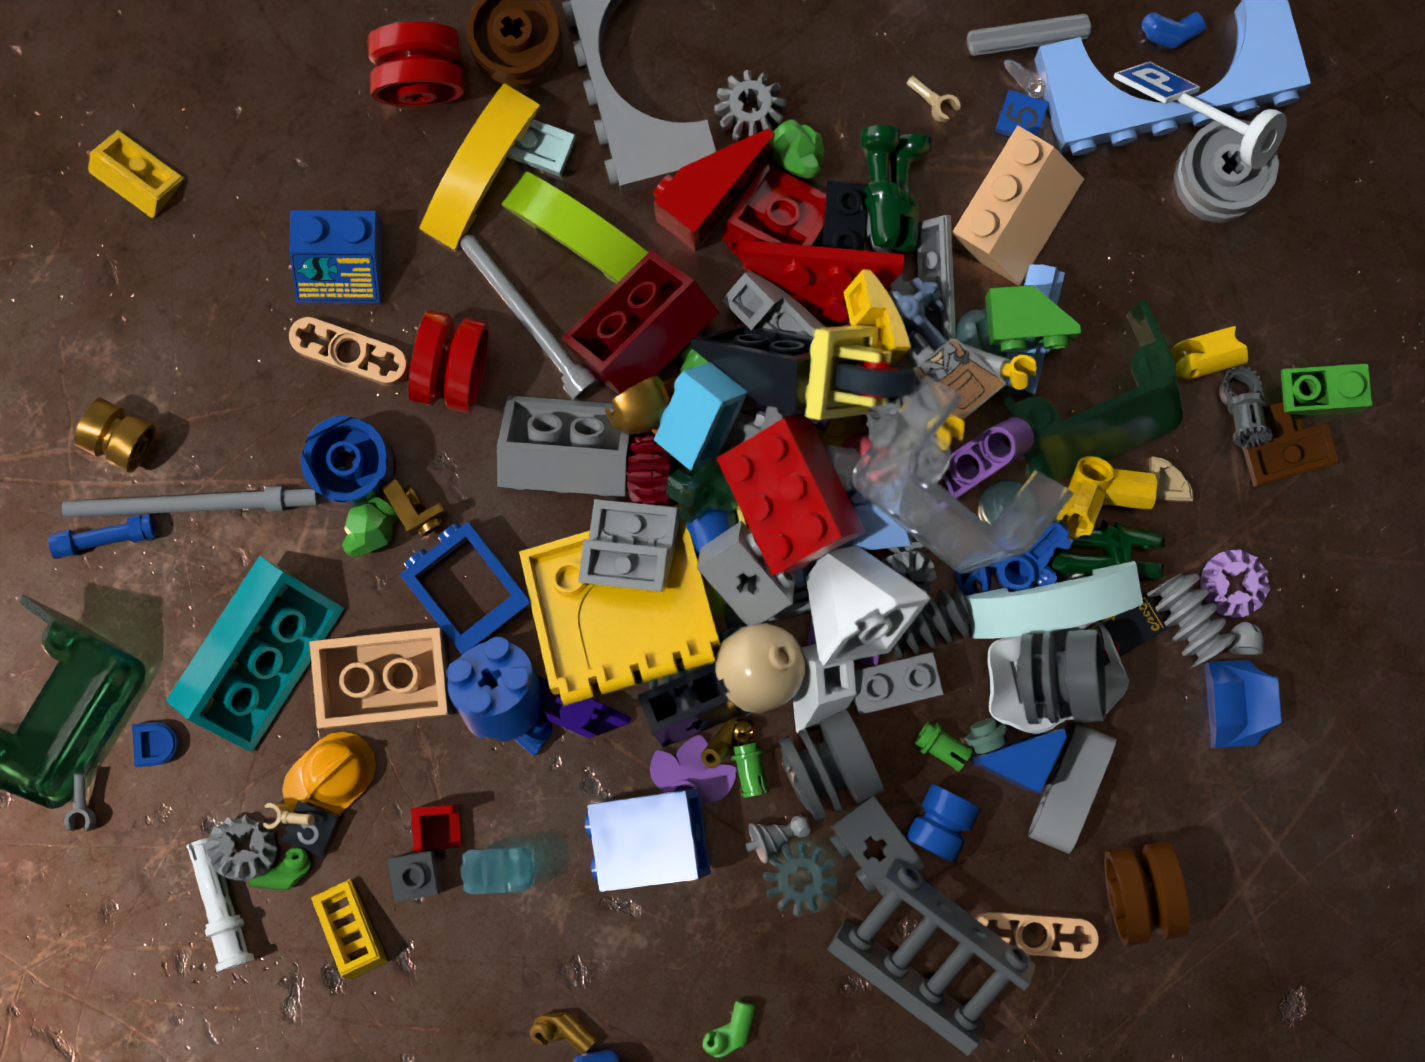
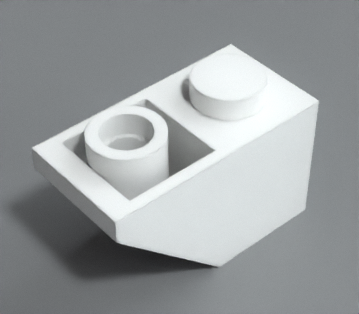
(823, 690)

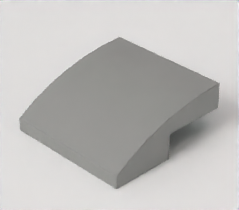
(629, 545)

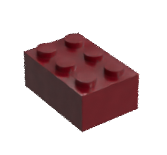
(640, 323)

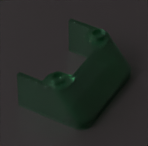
(1111, 426)
(71, 712)

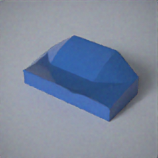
(1240, 703)

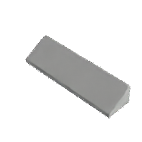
(936, 266)

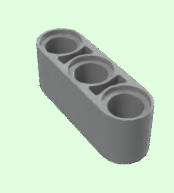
(1072, 788)

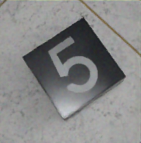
(314, 837)

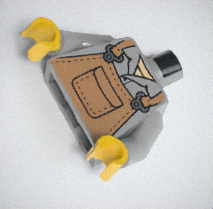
(968, 372)

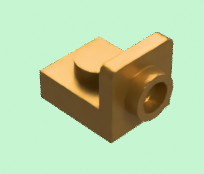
(406, 505)

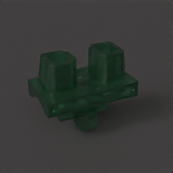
(703, 490)

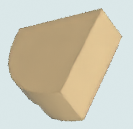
(1171, 482)

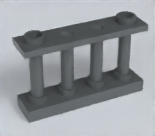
(910, 989)

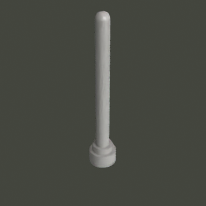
(577, 378)

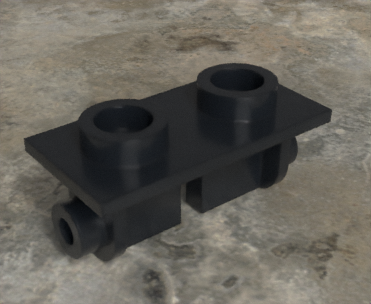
(844, 215)

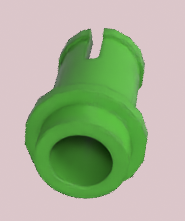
(942, 745)
(750, 768)

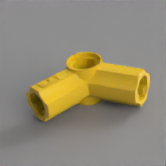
(1099, 484)

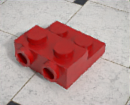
(776, 211)

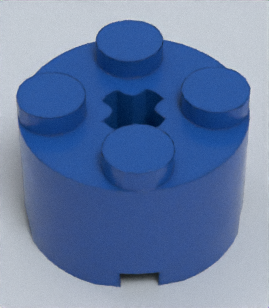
(325, 453)
(496, 690)

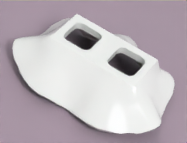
(1004, 695)

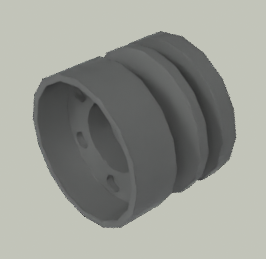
(1062, 676)
(830, 765)

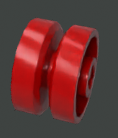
(415, 64)
(448, 361)

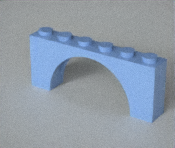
(1093, 111)

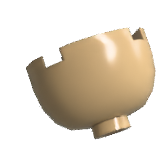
(760, 667)

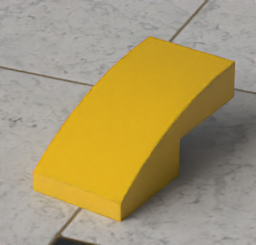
(872, 306)

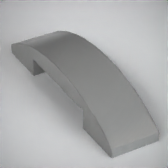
(765, 304)

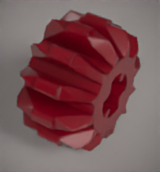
(648, 471)

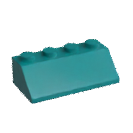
(254, 655)

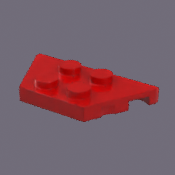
(817, 274)

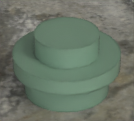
(987, 735)

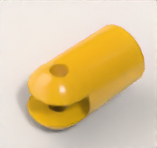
(1209, 354)

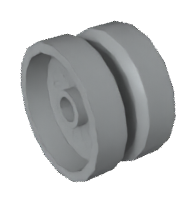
(1210, 190)

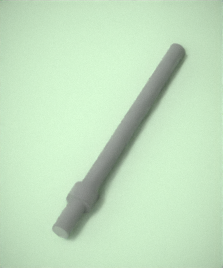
(272, 499)

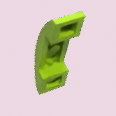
(574, 226)

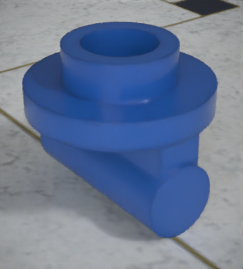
(537, 736)

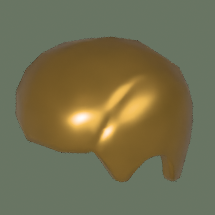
(639, 407)

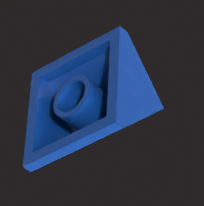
(1024, 761)

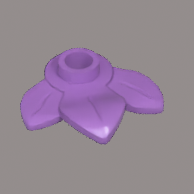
(689, 772)

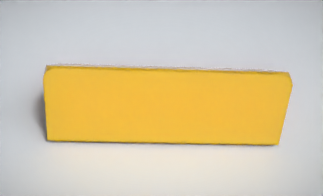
(134, 173)

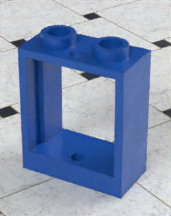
(490, 624)

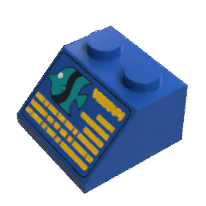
(336, 256)

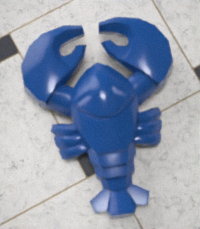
(1024, 569)

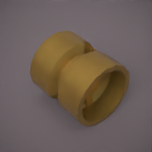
(108, 431)

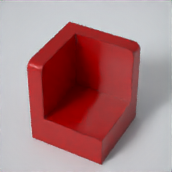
(436, 827)

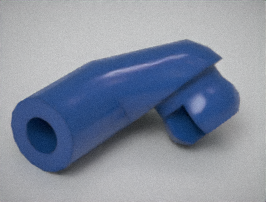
(1172, 33)

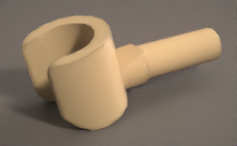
(934, 99)
(286, 817)

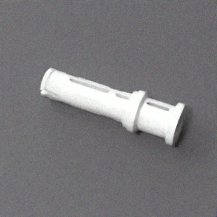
(223, 924)

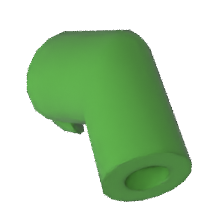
(732, 1035)

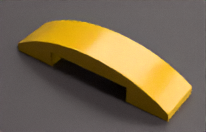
(477, 165)

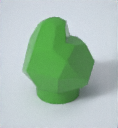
(798, 149)
(368, 527)

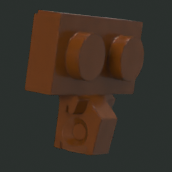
(1290, 450)

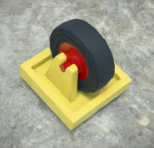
(852, 373)

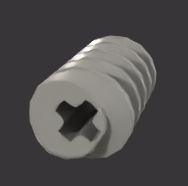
(1192, 617)

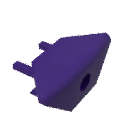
(583, 717)

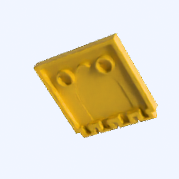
(612, 631)

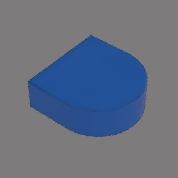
(154, 744)

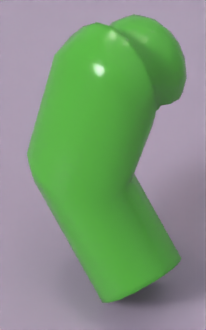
(286, 873)

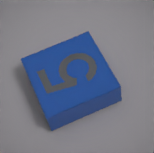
(1021, 111)

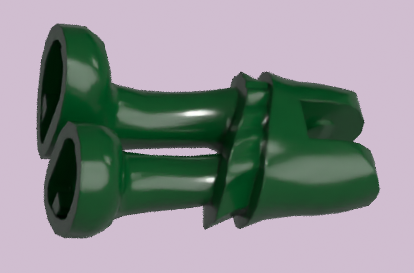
(889, 200)
(1117, 546)

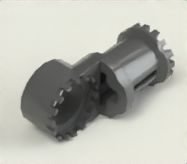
(1246, 408)

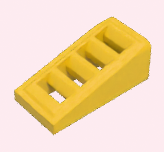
(376, 956)

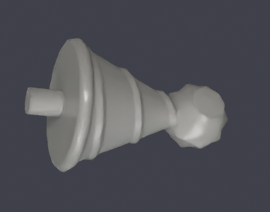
(770, 838)

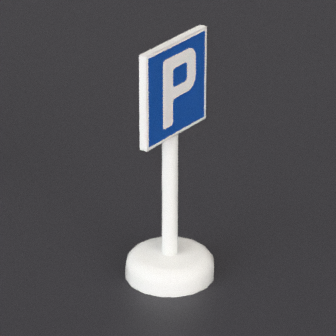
(1260, 137)

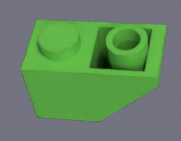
(1027, 317)
(1326, 390)

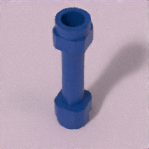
(67, 543)

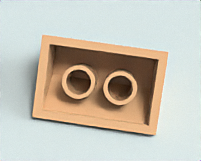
(1017, 206)

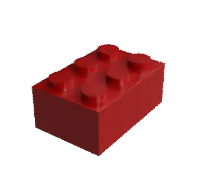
(790, 494)

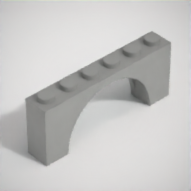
(639, 144)

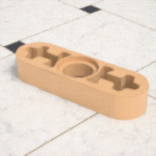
(316, 351)
(1067, 926)

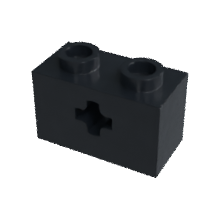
(687, 705)

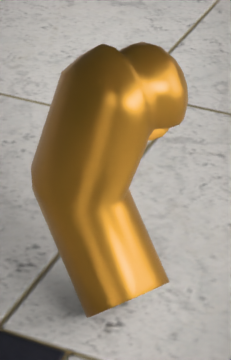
(727, 737)
(561, 1027)

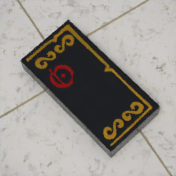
(1131, 627)

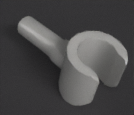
(79, 805)

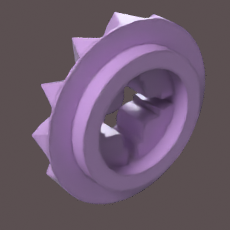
(1233, 563)

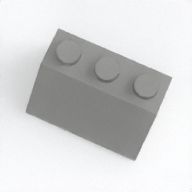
(561, 447)

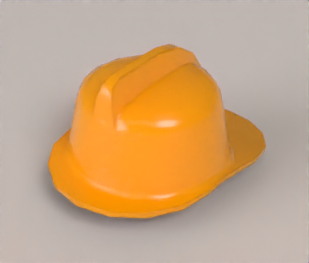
(331, 773)

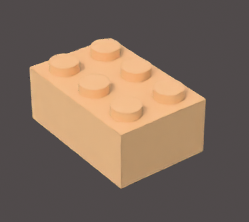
(380, 678)

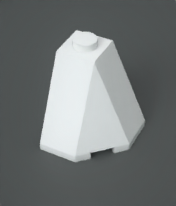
(859, 605)

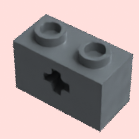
(872, 821)

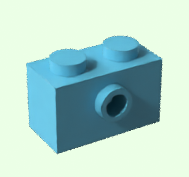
(699, 415)

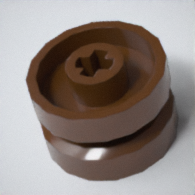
(512, 61)
(1147, 893)

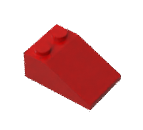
(707, 188)

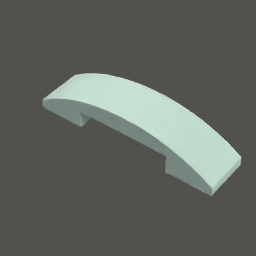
(1055, 605)

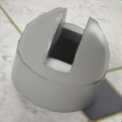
(1248, 639)

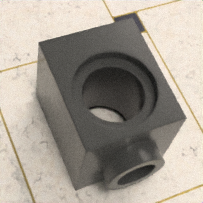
(415, 875)

